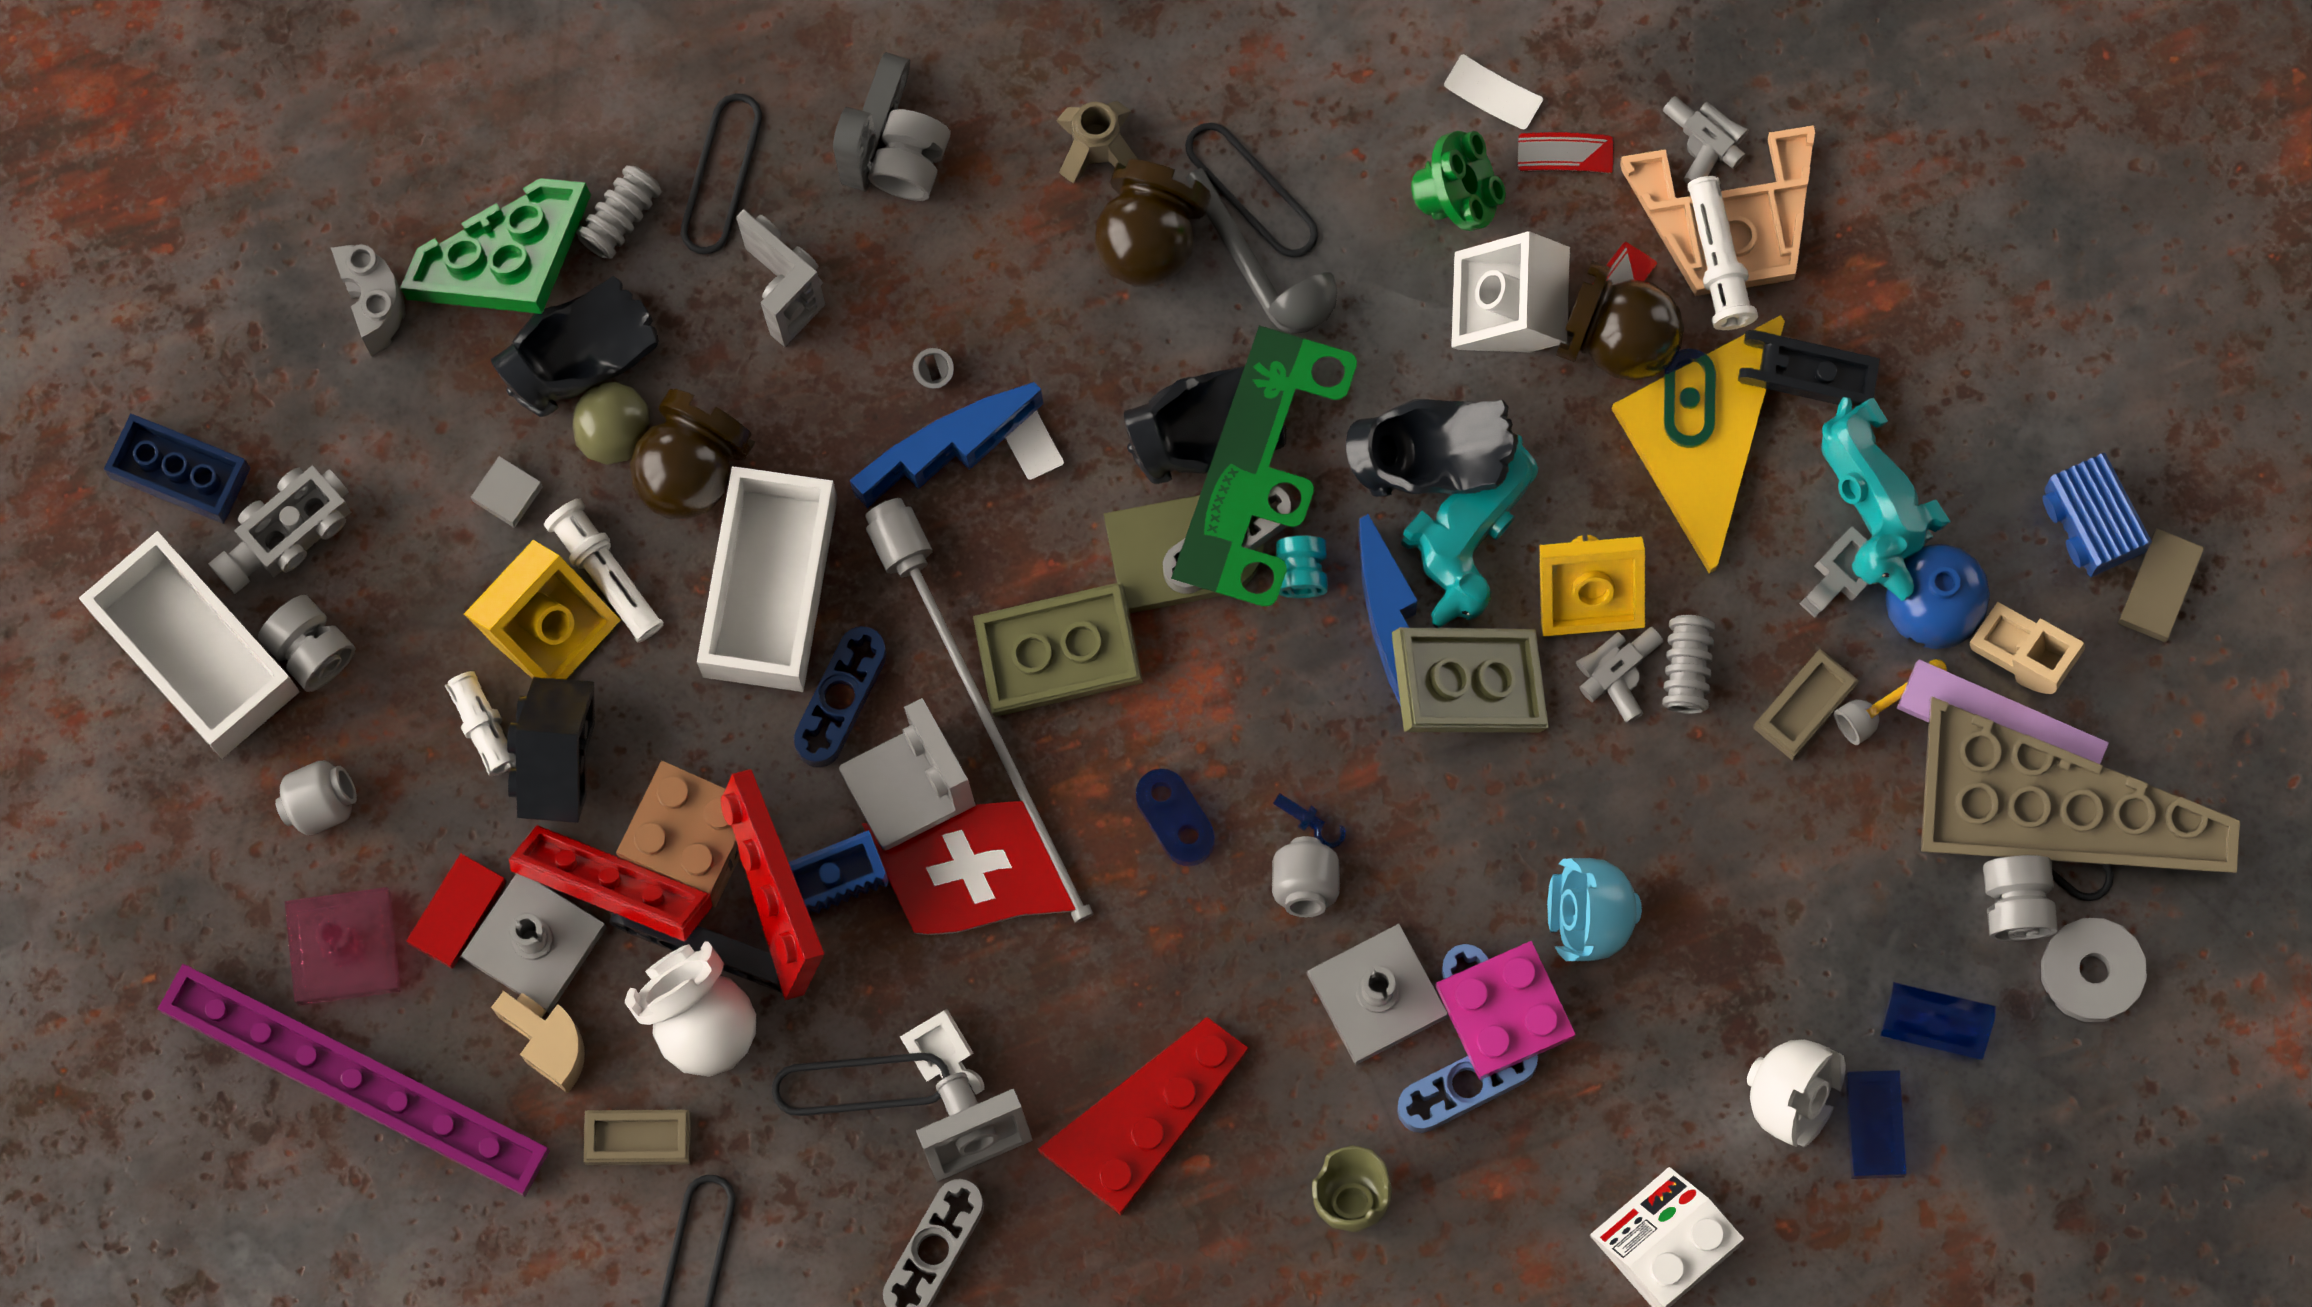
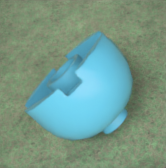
(1592, 909)

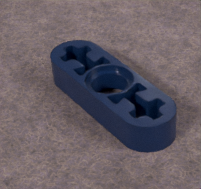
(812, 724)

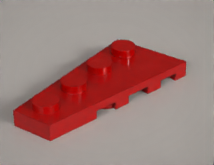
(775, 891)
(1139, 1122)

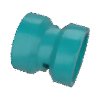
(1304, 572)

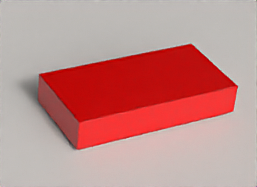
(456, 911)

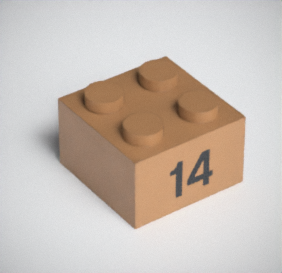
(682, 832)

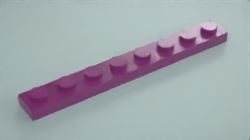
(354, 1080)

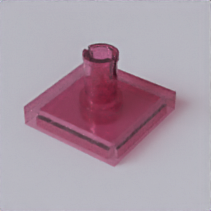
(342, 946)

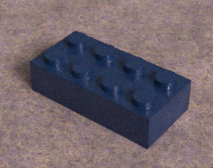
(177, 468)

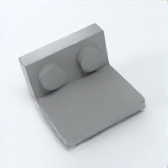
(796, 291)
(908, 781)

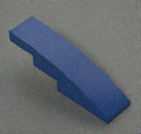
(964, 434)
(1386, 595)

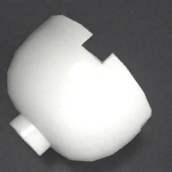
(1792, 1089)

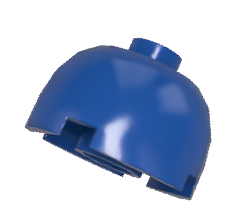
(1946, 599)

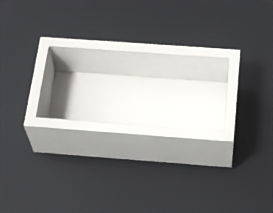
(767, 579)
(189, 644)

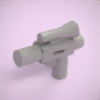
(1709, 137)
(1616, 671)

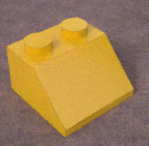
(542, 614)

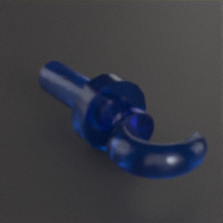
(1307, 818)

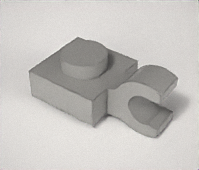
(1838, 573)

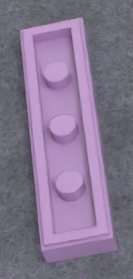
(1935, 682)

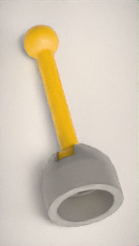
(1860, 718)

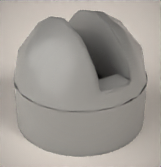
(944, 365)

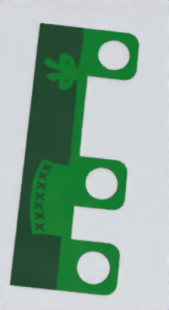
(1240, 467)

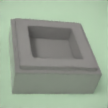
(506, 491)

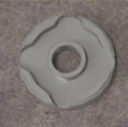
(2111, 945)

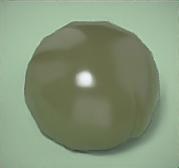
(610, 422)
(1352, 1189)

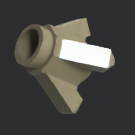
(1094, 137)

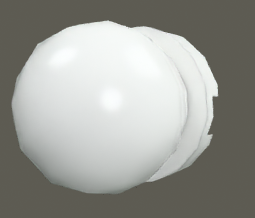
(696, 1014)

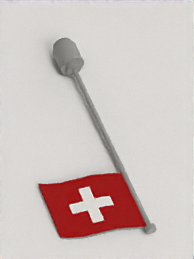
(994, 856)

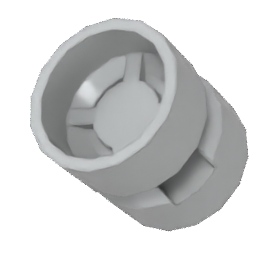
(907, 161)
(312, 649)
(2020, 898)

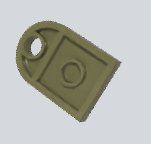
(1138, 546)

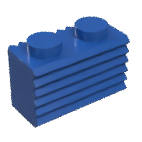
(2095, 515)
(839, 872)

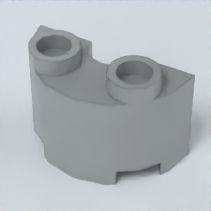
(381, 299)

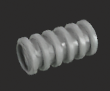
(619, 212)
(1688, 664)

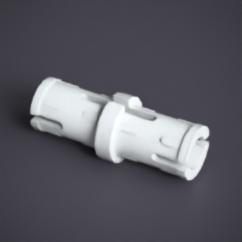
(481, 723)

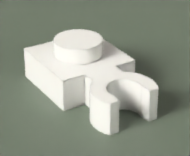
(943, 1039)

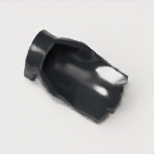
(576, 347)
(1183, 425)
(1433, 447)

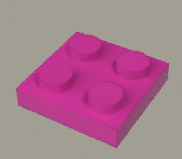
(1505, 1010)

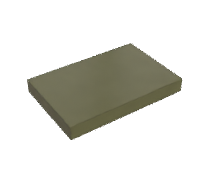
(1058, 649)
(1469, 680)

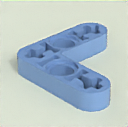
(1425, 1087)

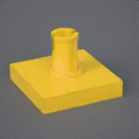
(1592, 585)

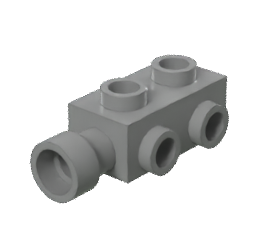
(285, 517)

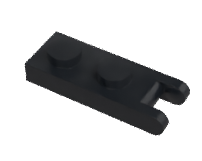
(1810, 369)

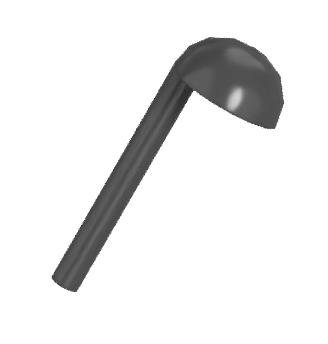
(1297, 308)

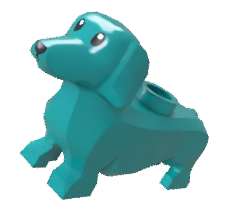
(1880, 496)
(1459, 530)

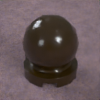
(1147, 228)
(1625, 327)
(684, 462)

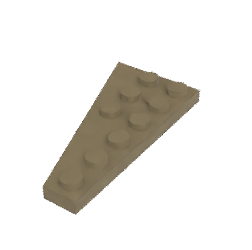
(2021, 796)

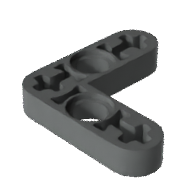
(860, 131)

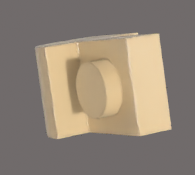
(2032, 651)
(554, 1043)

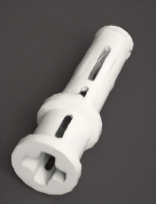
(1724, 274)
(591, 551)

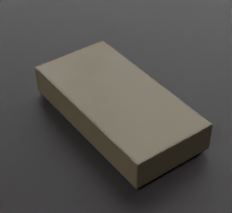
(2160, 585)
(1806, 704)
(637, 1137)

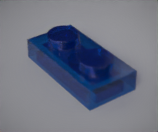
(1938, 1021)
(1875, 1124)

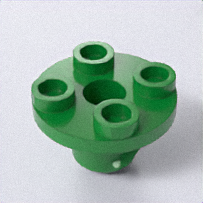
(1459, 182)

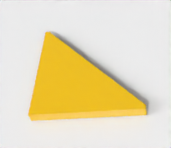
(1704, 479)

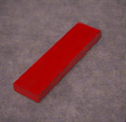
(610, 883)

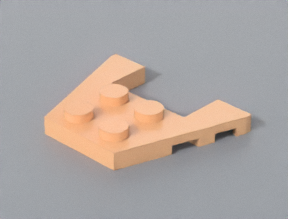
(1761, 218)

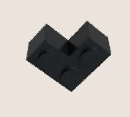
(551, 749)

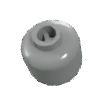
(316, 797)
(1305, 877)

